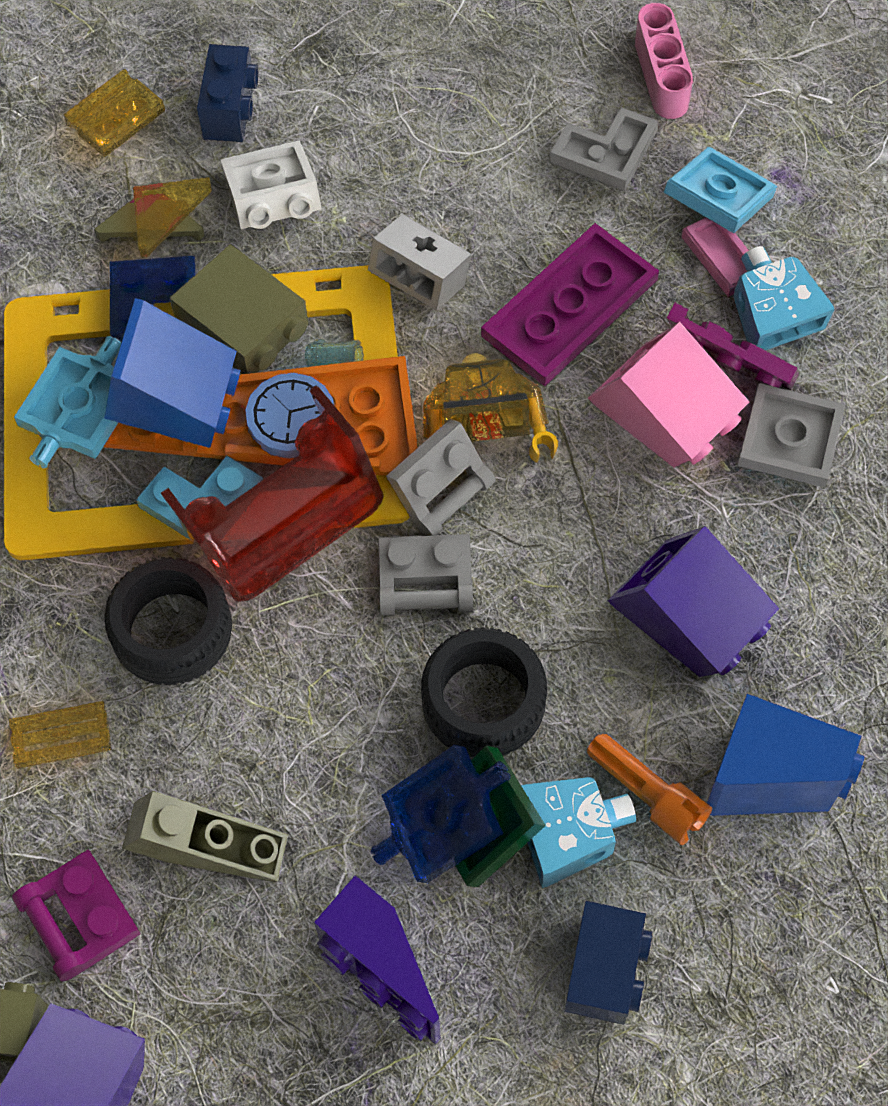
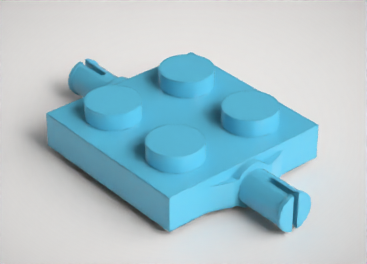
(71, 403)

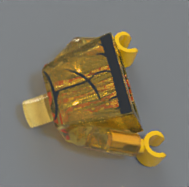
(489, 403)

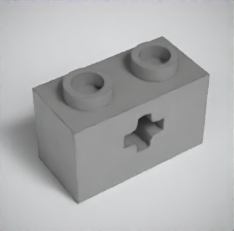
(419, 262)

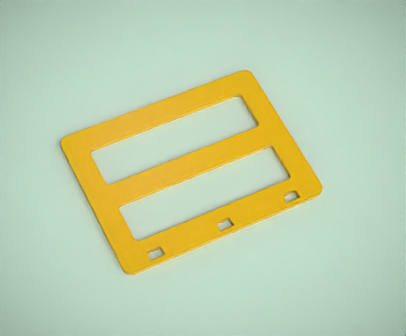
(29, 328)

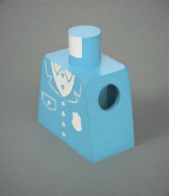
(779, 300)
(576, 826)

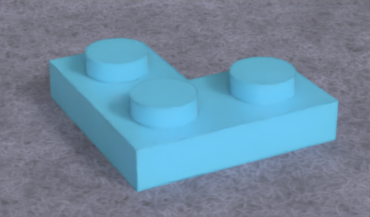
(226, 483)

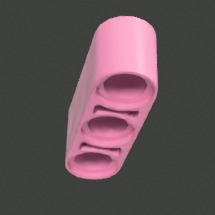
(663, 60)

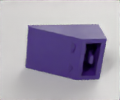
(367, 938)

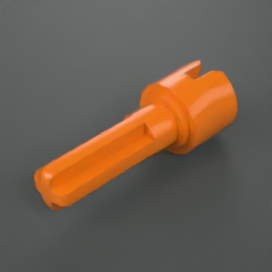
(672, 806)

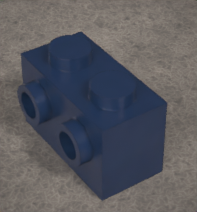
(226, 93)
(606, 963)

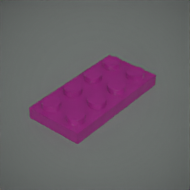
(569, 304)

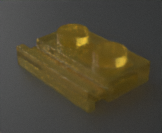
(114, 112)

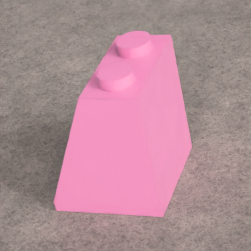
(672, 397)

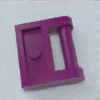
(90, 905)

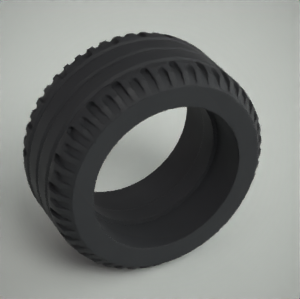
(156, 580)
(492, 648)

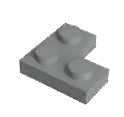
(606, 158)

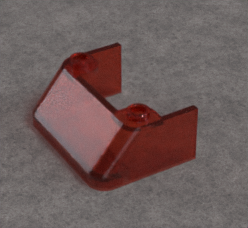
(290, 511)

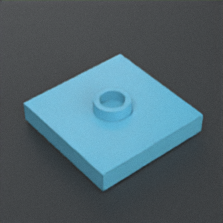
(720, 189)

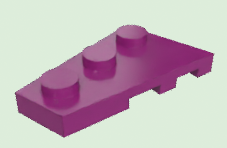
(712, 337)

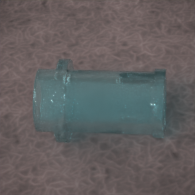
(325, 353)

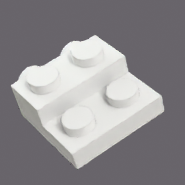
(271, 185)

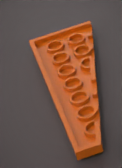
(367, 393)

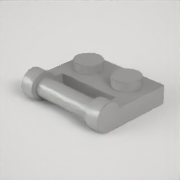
(433, 469)
(425, 562)

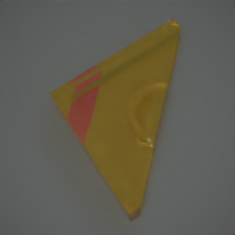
(163, 207)

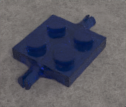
(441, 814)

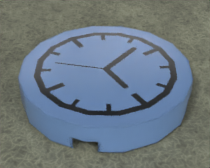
(279, 410)

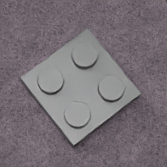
(791, 435)

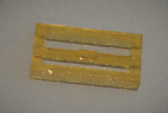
(55, 718)

